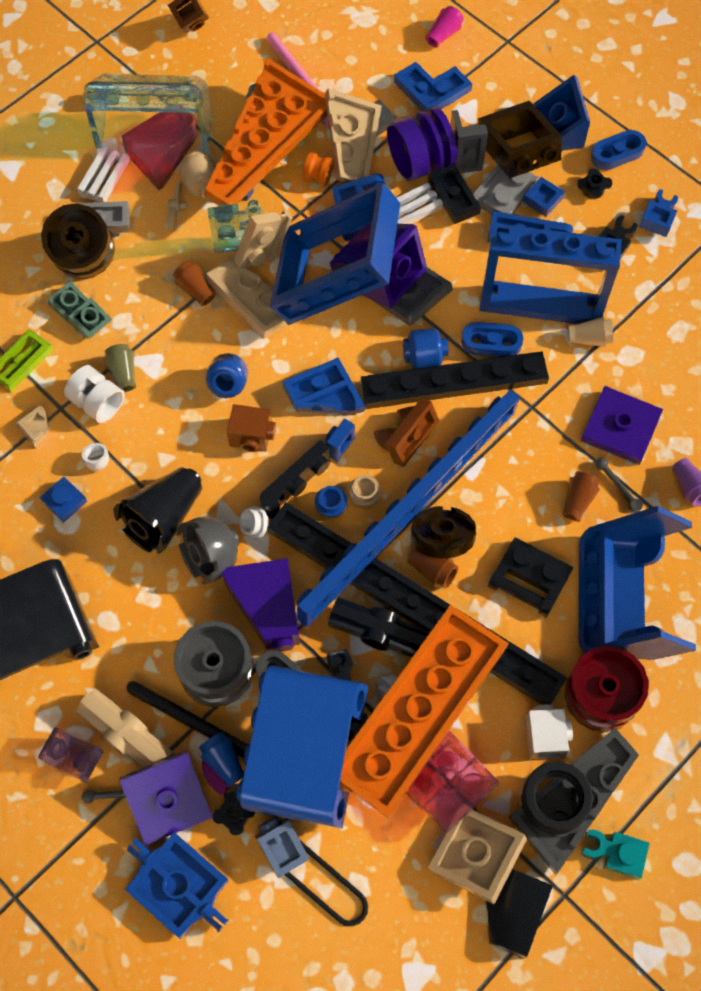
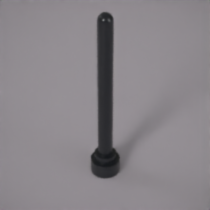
(181, 714)

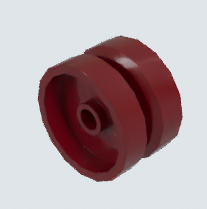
(625, 684)

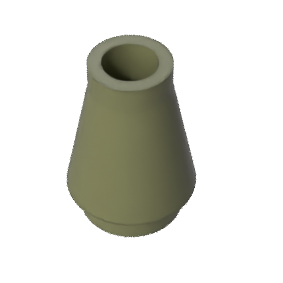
(120, 363)

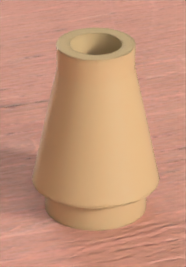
(593, 332)

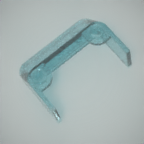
(147, 94)

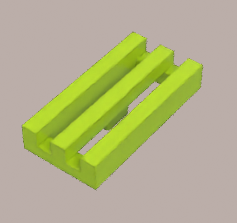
(24, 362)

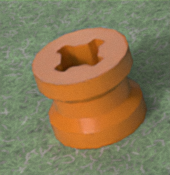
(318, 169)

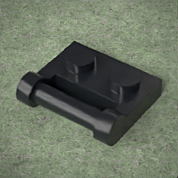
(535, 569)

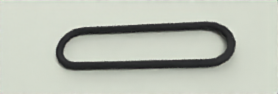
(345, 922)

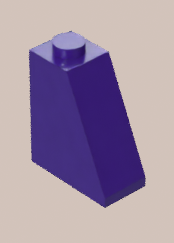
(266, 601)

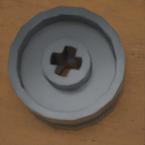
(216, 644)

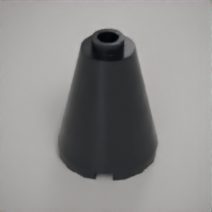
(158, 509)

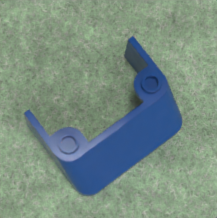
(613, 583)

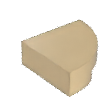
(34, 426)

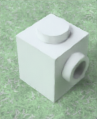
(548, 733)

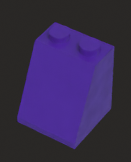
(406, 266)

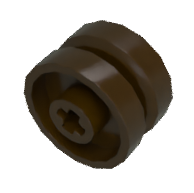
(68, 226)

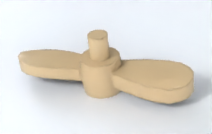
(175, 206)

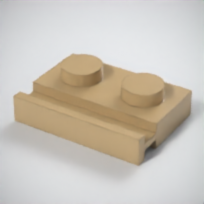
(262, 238)

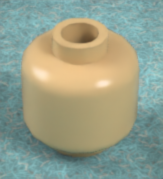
(196, 172)

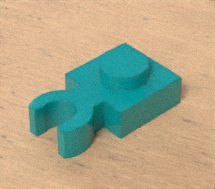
(622, 854)

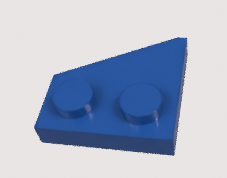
(324, 390)

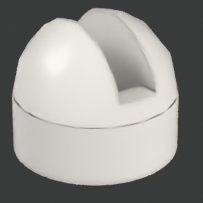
(95, 456)

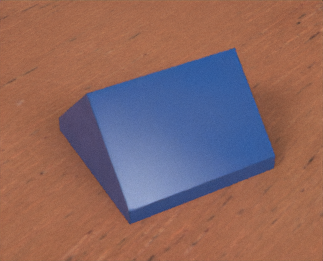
(566, 112)

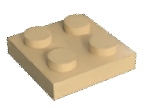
(478, 855)

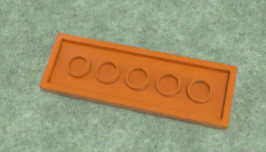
(419, 710)

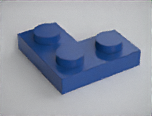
(431, 92)

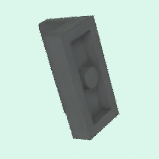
(470, 144)

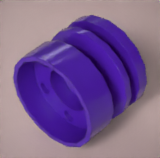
(422, 143)

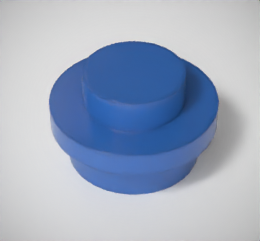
(331, 501)

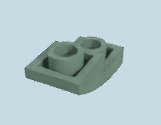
(79, 311)

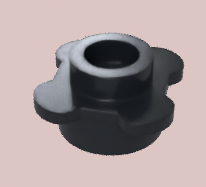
(592, 190)
(223, 815)

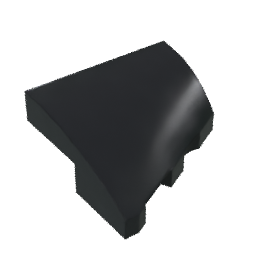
(517, 913)

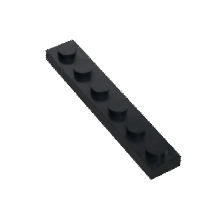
(454, 380)

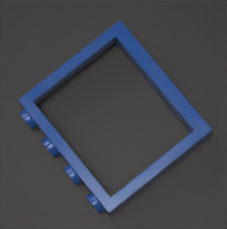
(554, 248)
(298, 301)

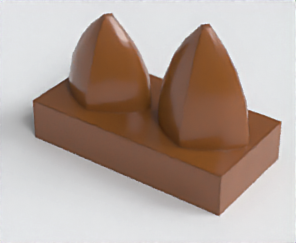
(415, 427)

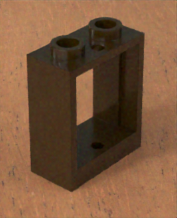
(516, 122)

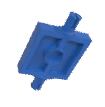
(177, 885)

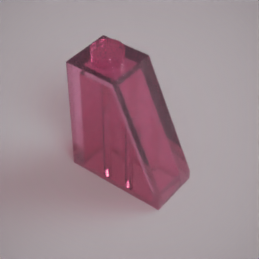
(160, 144)

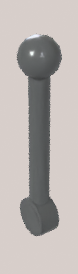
(635, 505)
(89, 796)

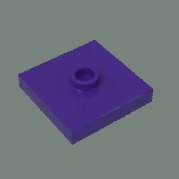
(622, 425)
(165, 797)

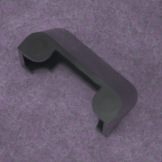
(41, 618)

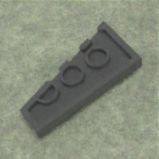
(604, 768)

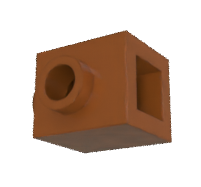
(250, 428)

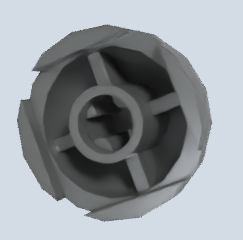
(208, 547)

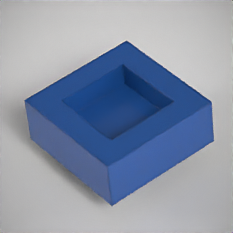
(543, 196)
(340, 438)
(63, 499)

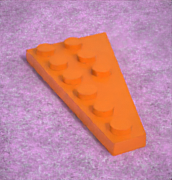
(269, 127)

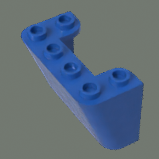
(300, 746)

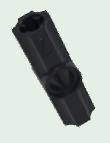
(377, 627)

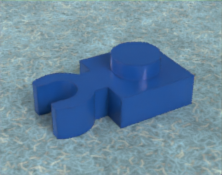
(659, 214)

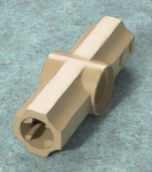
(122, 729)

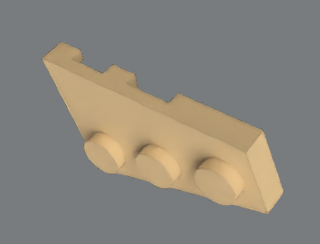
(353, 134)
(247, 296)

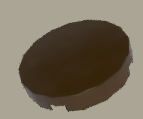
(443, 532)

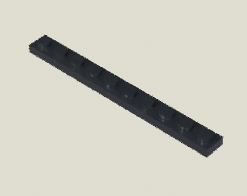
(409, 599)

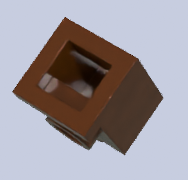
(190, 16)

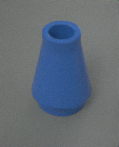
(222, 758)

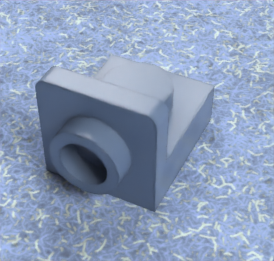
(281, 845)

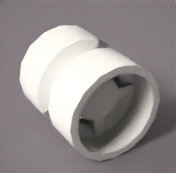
(94, 394)

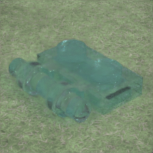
(227, 224)

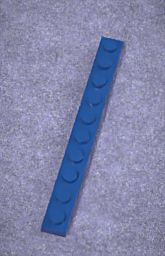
(401, 512)

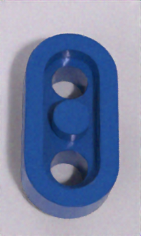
(614, 150)
(491, 339)

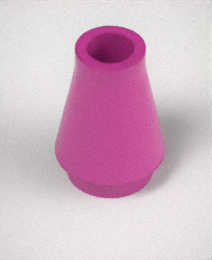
(445, 25)

